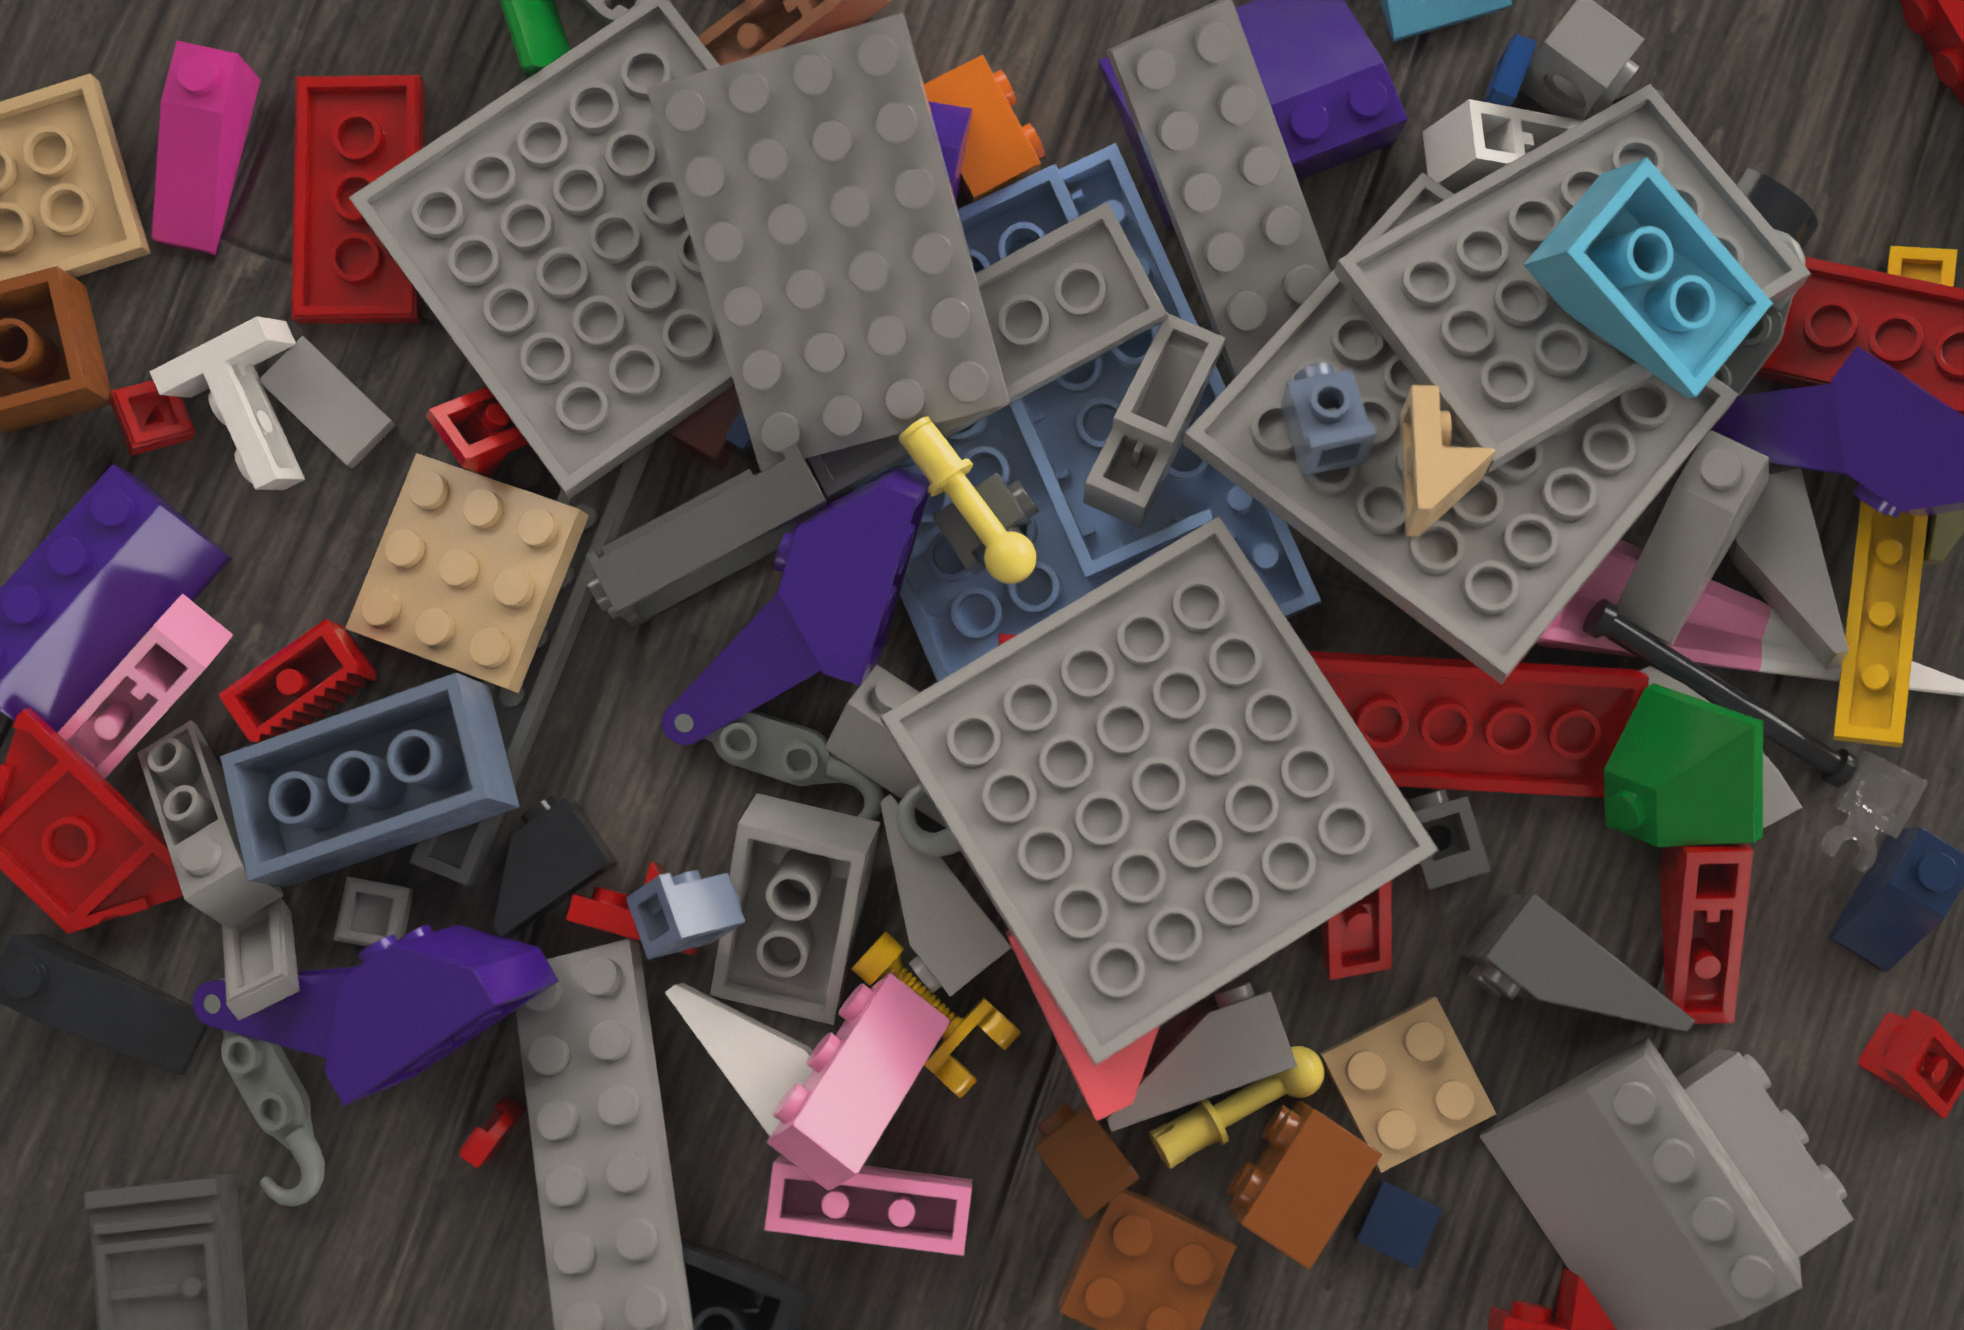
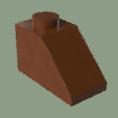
(1083, 1158)

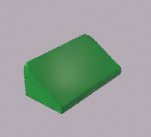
(535, 32)

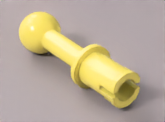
(1007, 555)
(1207, 1122)

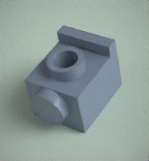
(1323, 437)
(684, 912)

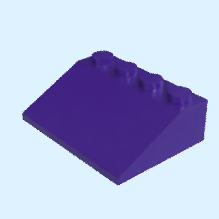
(1319, 79)

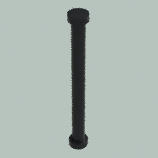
(1603, 620)

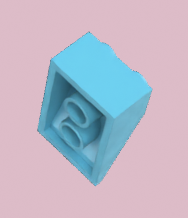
(1649, 277)

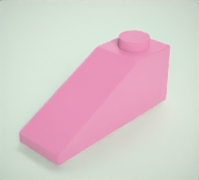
(145, 685)

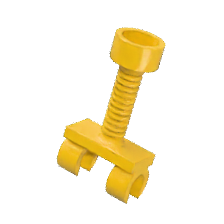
(885, 958)

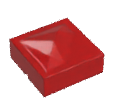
(150, 419)

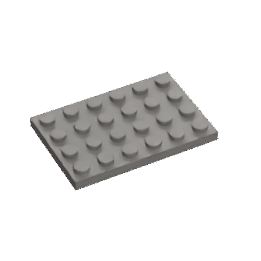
(830, 241)
(1485, 331)

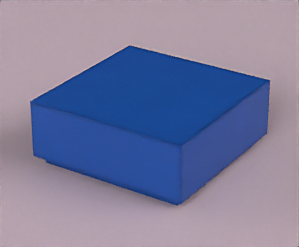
(1510, 71)

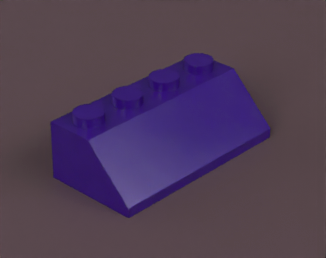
(95, 594)

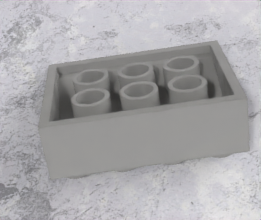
(1644, 1198)

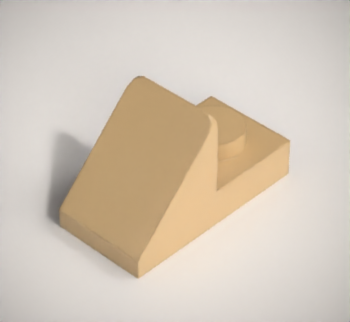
(1432, 470)

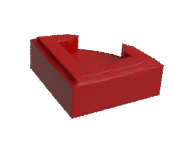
(486, 1141)

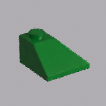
(1686, 773)

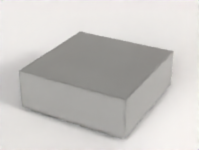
(372, 911)

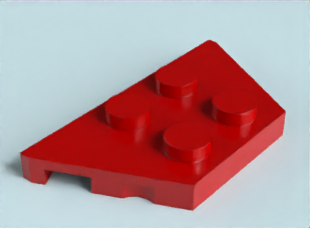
(75, 837)

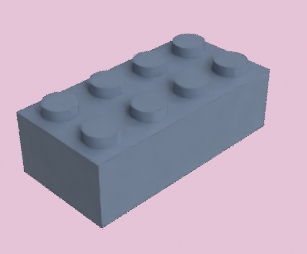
(369, 781)

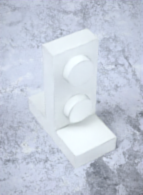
(239, 398)

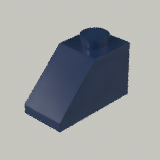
(1900, 897)

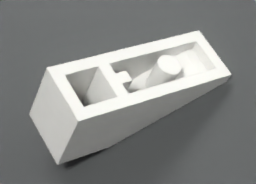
(1484, 138)
(751, 1054)

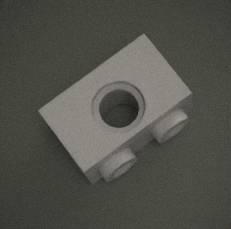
(1582, 62)

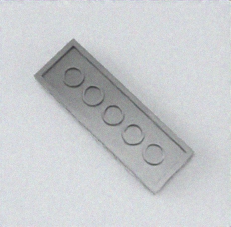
(1222, 174)
(1047, 315)
(602, 1147)

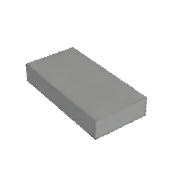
(327, 402)
(260, 960)

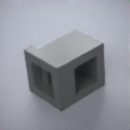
(1008, 503)
(1463, 852)

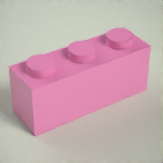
(856, 1081)
(872, 1208)

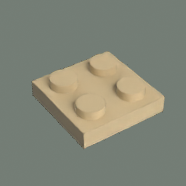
(1407, 1083)

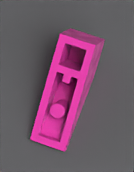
(200, 144)

